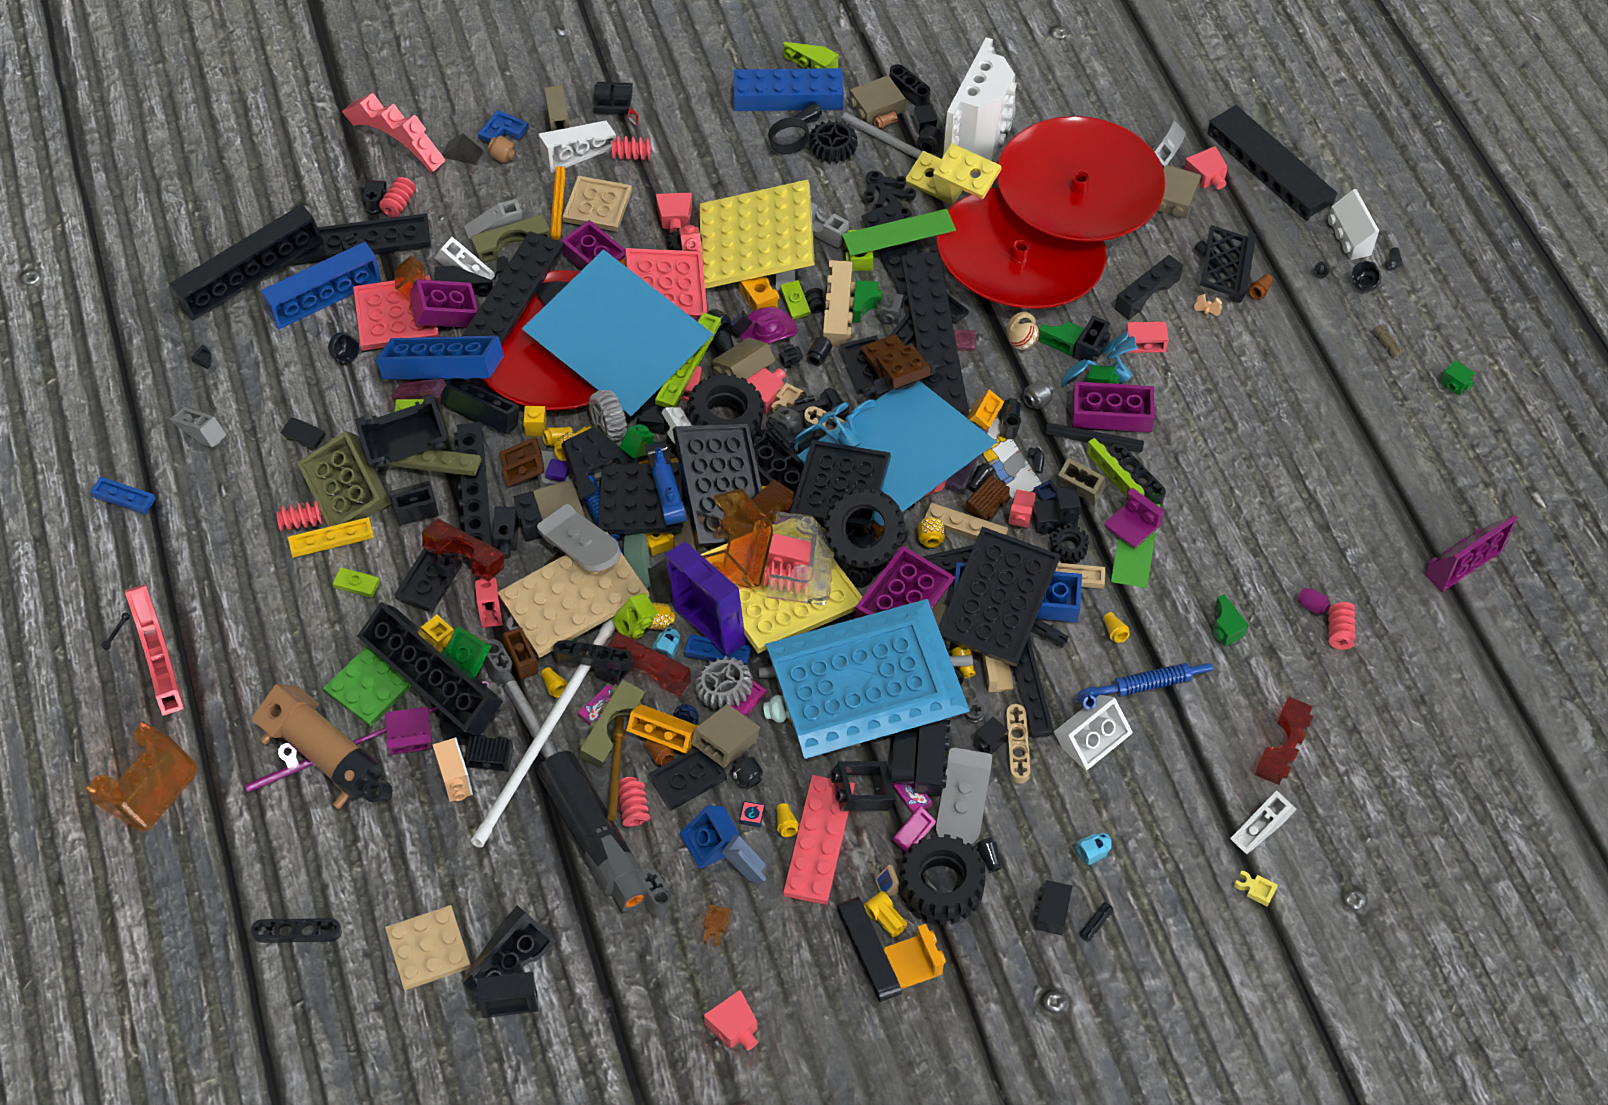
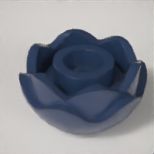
(687, 713)

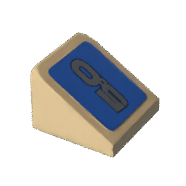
(888, 881)

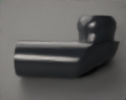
(1395, 260)
(1038, 457)

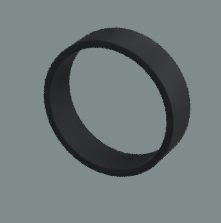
(785, 123)

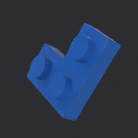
(502, 124)

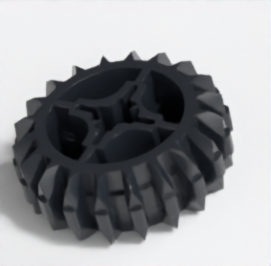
(833, 141)

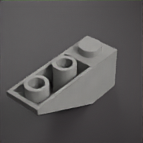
(498, 216)

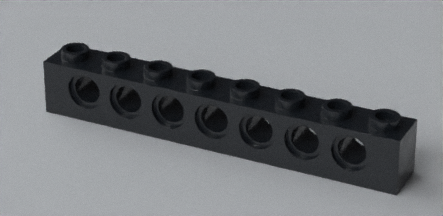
(472, 435)

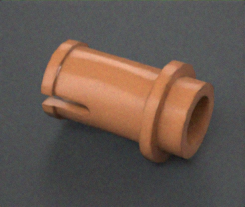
(884, 120)

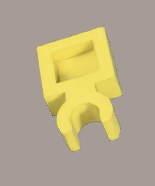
(1259, 889)

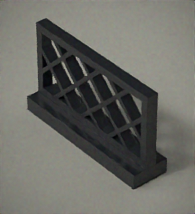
(1244, 262)

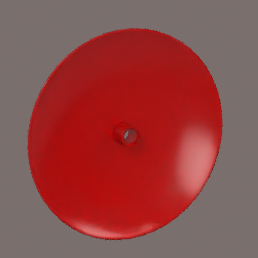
(1081, 178)
(1013, 261)
(531, 372)

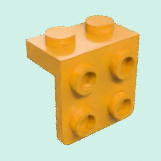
(916, 958)

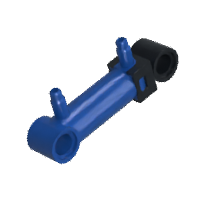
(665, 483)

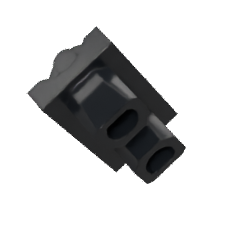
(806, 402)

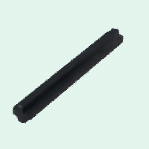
(1087, 435)

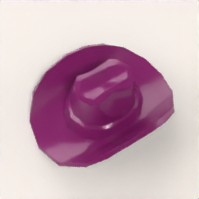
(770, 326)

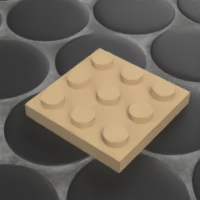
(597, 201)
(427, 947)

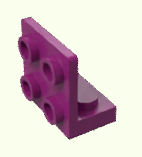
(1135, 519)
(408, 731)

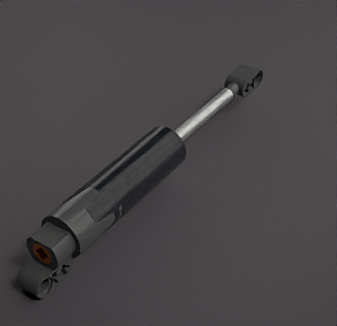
(583, 809)

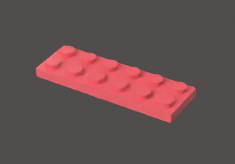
(817, 844)

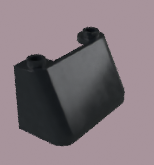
(402, 433)

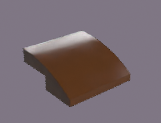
(522, 462)

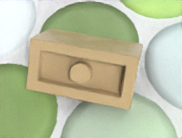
(997, 675)

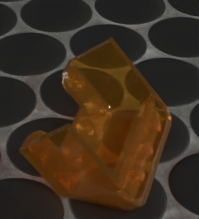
(148, 783)

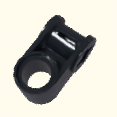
(373, 194)

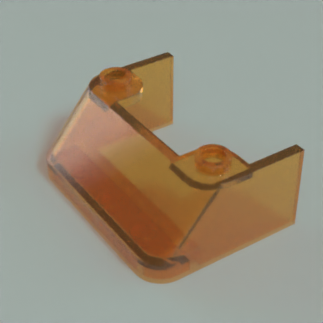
(748, 542)

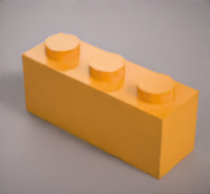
(661, 728)

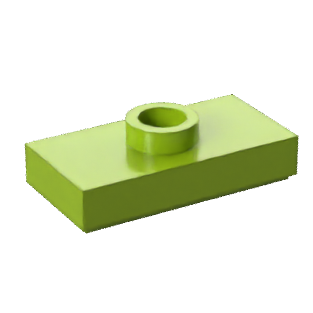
(795, 299)
(356, 582)

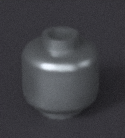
(1038, 394)

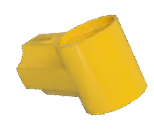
(882, 909)

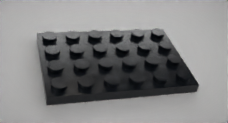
(712, 463)
(999, 596)

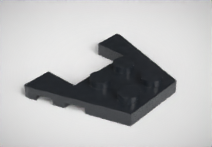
(588, 453)

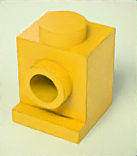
(659, 542)
(438, 630)

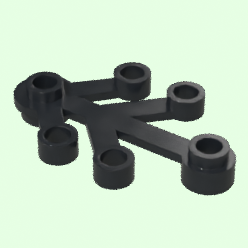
(877, 180)

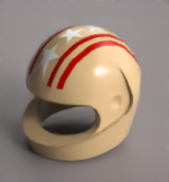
(1022, 335)

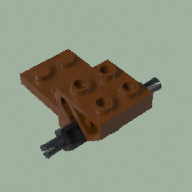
(896, 365)

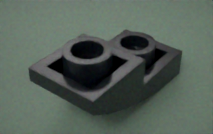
(303, 432)

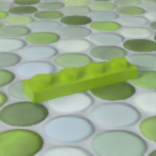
(1111, 467)

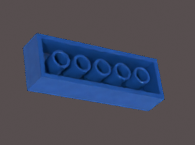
(787, 89)
(320, 285)
(440, 357)
(1061, 600)

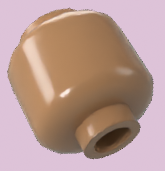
(501, 149)

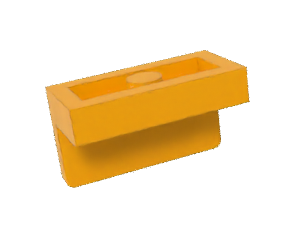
(985, 409)

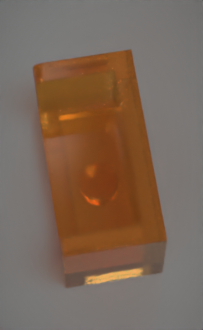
(407, 274)

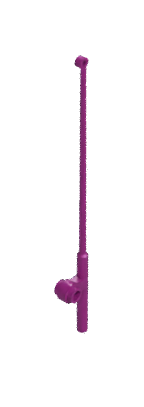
(294, 766)

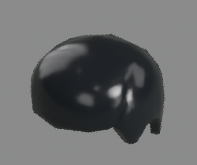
(1366, 276)
(343, 347)

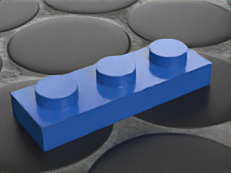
(122, 495)
(703, 649)

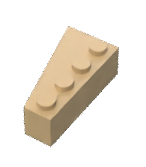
(839, 302)

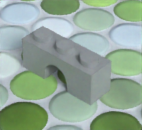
(829, 230)

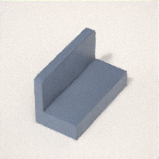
(744, 859)

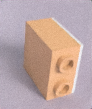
(453, 770)

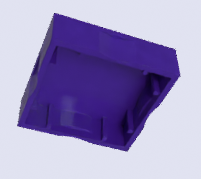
(706, 598)

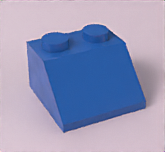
(709, 835)

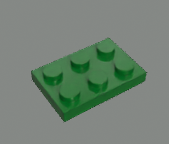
(468, 649)

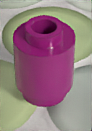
(1313, 601)

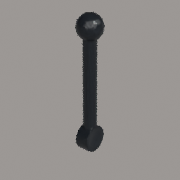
(106, 644)

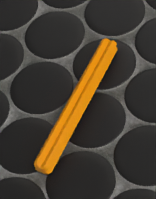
(557, 204)

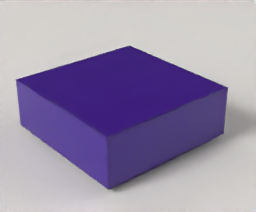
(557, 470)

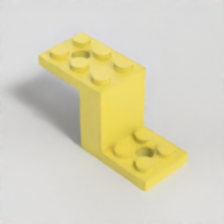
(953, 174)

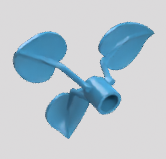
(1118, 346)
(846, 436)

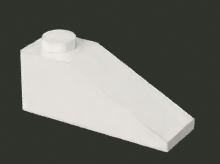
(457, 255)
(1263, 822)

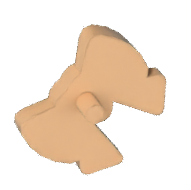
(1207, 306)

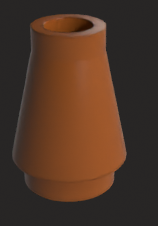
(1260, 287)
(660, 753)

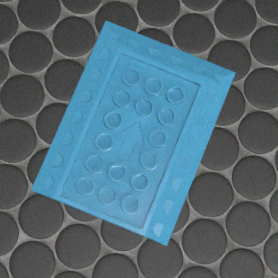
(617, 331)
(924, 439)
(866, 678)

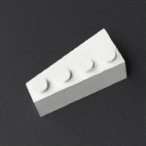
(575, 144)

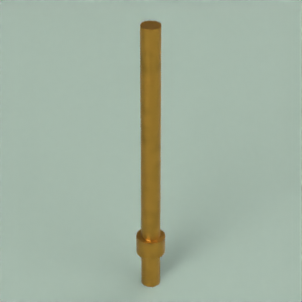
(618, 737)

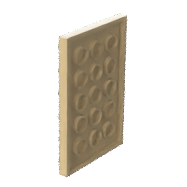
(568, 600)

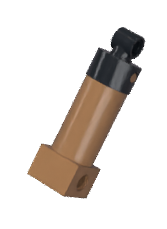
(292, 716)

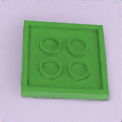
(367, 687)

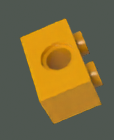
(759, 293)

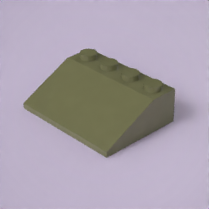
(343, 481)

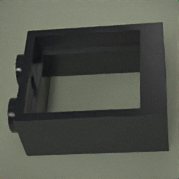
(881, 780)
(506, 995)

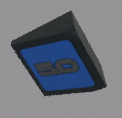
(740, 323)

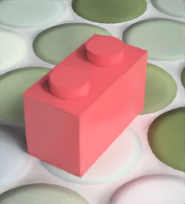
(1148, 336)
(789, 551)

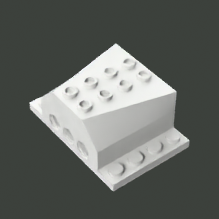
(982, 105)

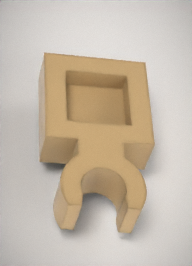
(786, 397)

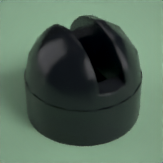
(1317, 268)

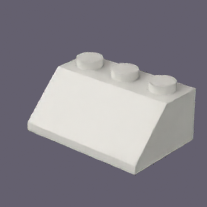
(1353, 225)
(1093, 732)

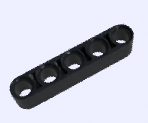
(869, 949)

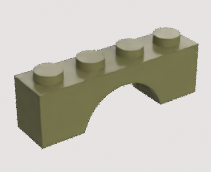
(489, 243)
(598, 745)

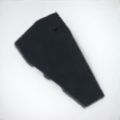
(510, 948)

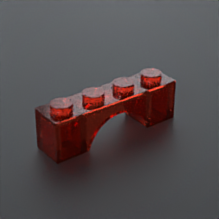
(445, 538)
(666, 671)
(1275, 760)

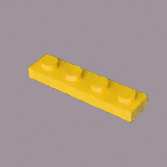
(330, 537)

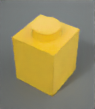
(535, 420)

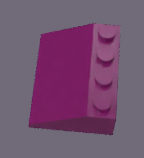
(1470, 554)
(905, 581)

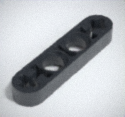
(1138, 472)
(568, 651)
(296, 930)

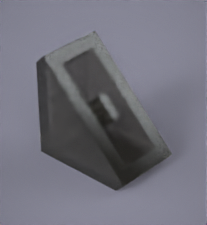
(462, 150)

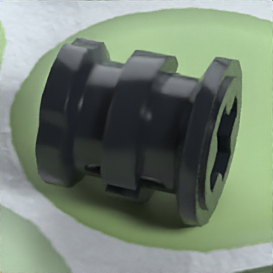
(815, 300)

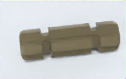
(1388, 341)

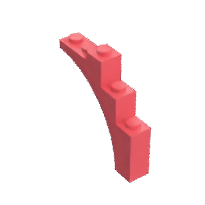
(389, 119)
(155, 649)

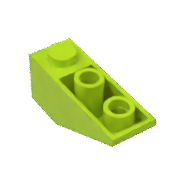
(810, 55)

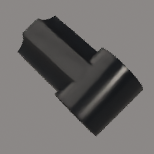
(832, 400)
(1010, 418)

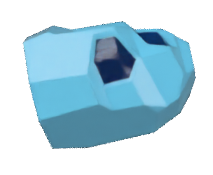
(667, 642)
(1093, 847)

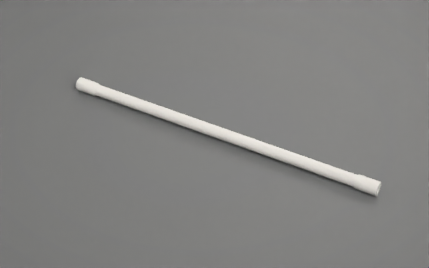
(486, 827)

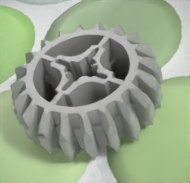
(608, 414)
(720, 677)

